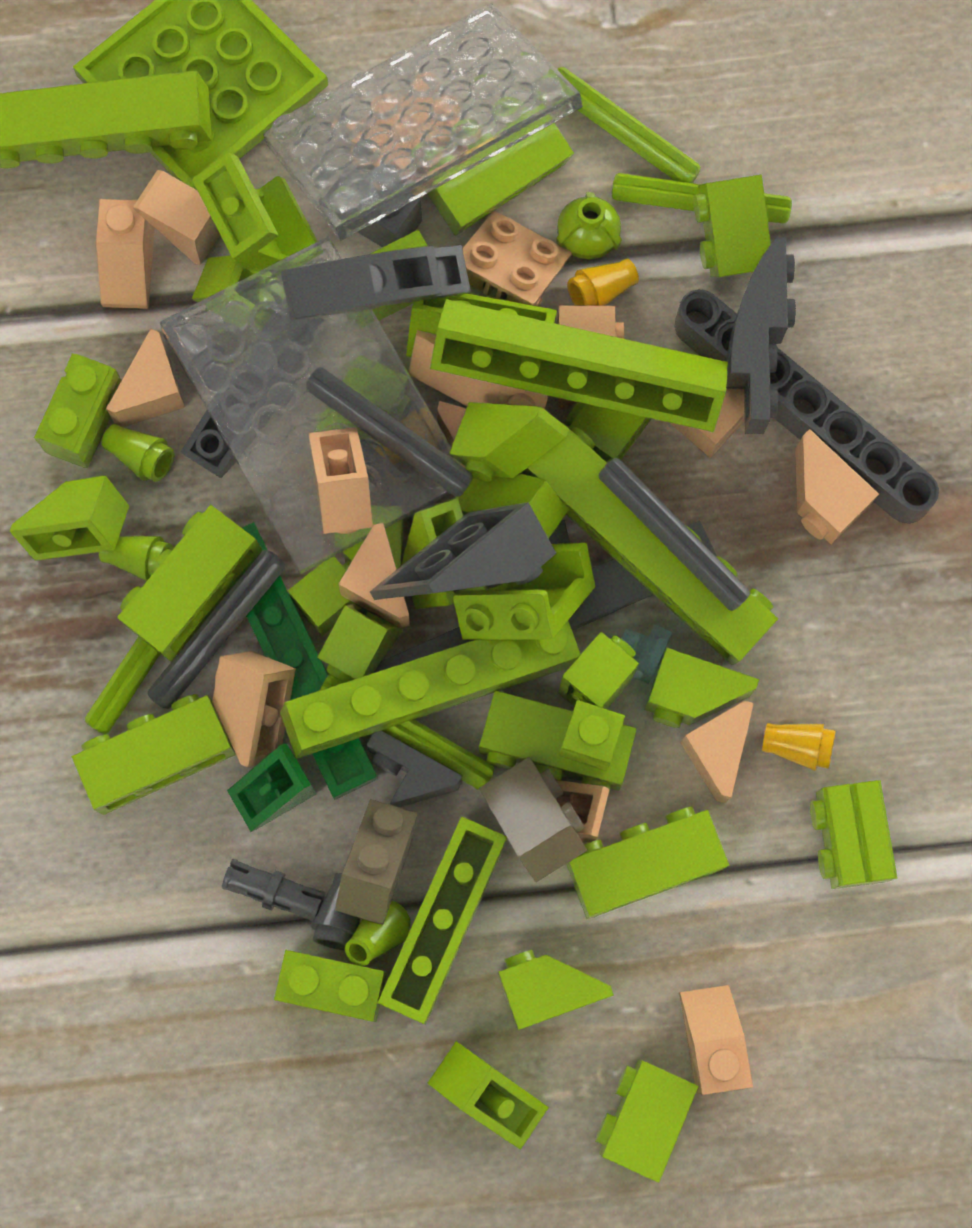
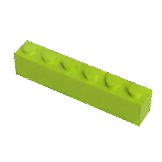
(104, 118)
(579, 365)
(573, 474)
(421, 688)

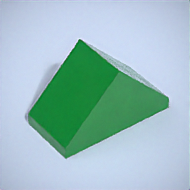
(271, 788)

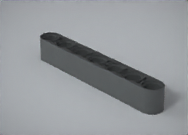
(829, 413)

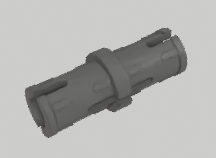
(273, 890)

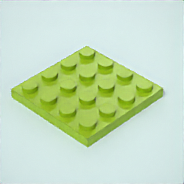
(239, 54)

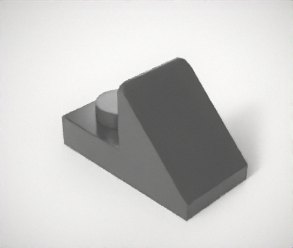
(424, 775)

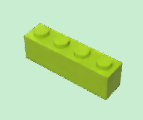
(443, 920)

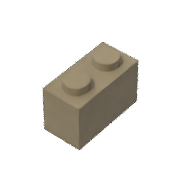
(533, 820)
(376, 861)

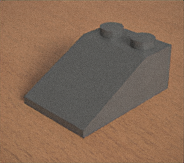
(475, 552)

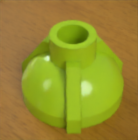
(586, 236)

